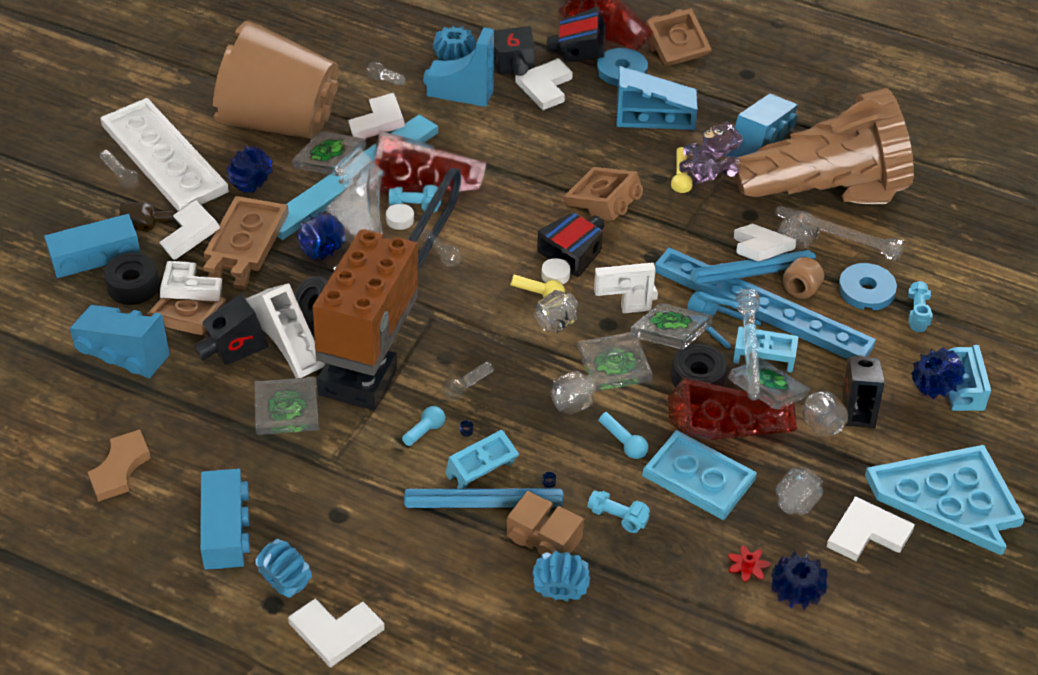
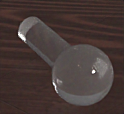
(376, 70)
(126, 177)
(449, 255)
(454, 388)

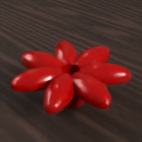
(748, 564)

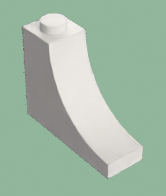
(287, 327)

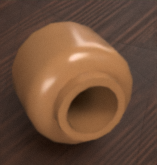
(803, 278)

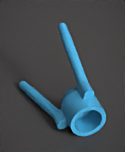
(709, 305)

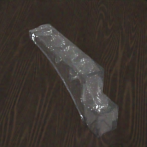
(359, 202)

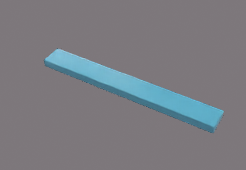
(328, 189)

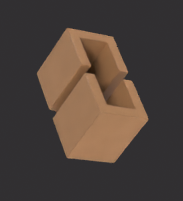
(532, 528)

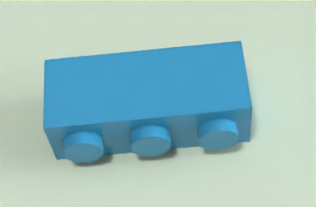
(91, 245)
(224, 519)

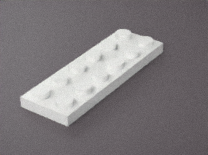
(164, 154)

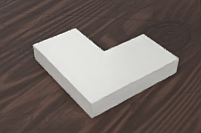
(542, 81)
(385, 118)
(195, 227)
(761, 243)
(632, 281)
(181, 283)
(867, 522)
(332, 637)

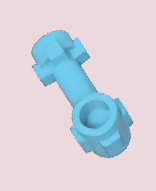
(397, 196)
(921, 315)
(633, 517)

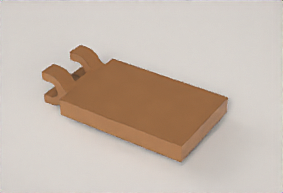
(244, 238)

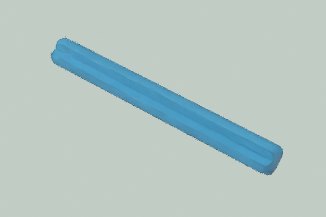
(746, 268)
(476, 497)

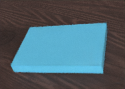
(699, 474)

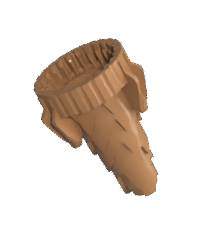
(857, 150)

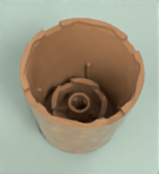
(274, 84)

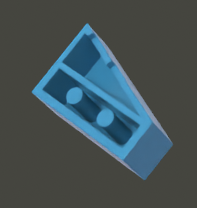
(654, 102)
(764, 123)
(122, 338)

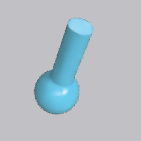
(431, 418)
(634, 446)

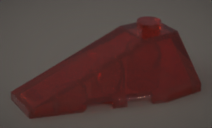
(622, 22)
(418, 164)
(724, 412)

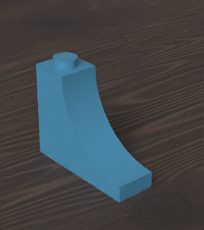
(466, 78)

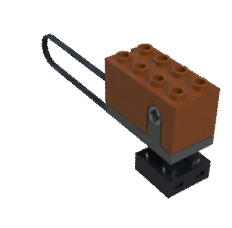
(368, 305)

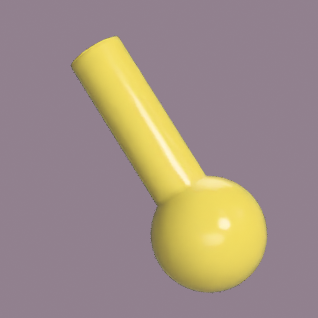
(681, 181)
(536, 286)

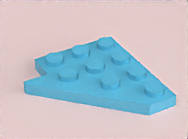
(953, 492)

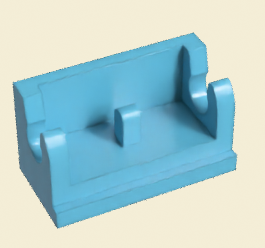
(770, 346)
(975, 390)
(481, 459)

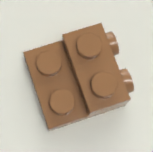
(677, 37)
(605, 192)

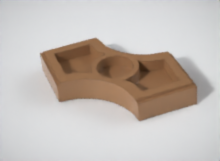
(113, 474)

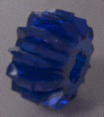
(249, 169)
(321, 235)
(938, 373)
(799, 580)

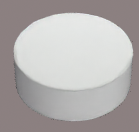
(399, 216)
(555, 270)

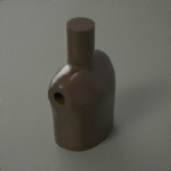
(144, 215)

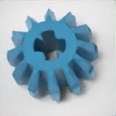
(453, 43)
(283, 568)
(561, 576)

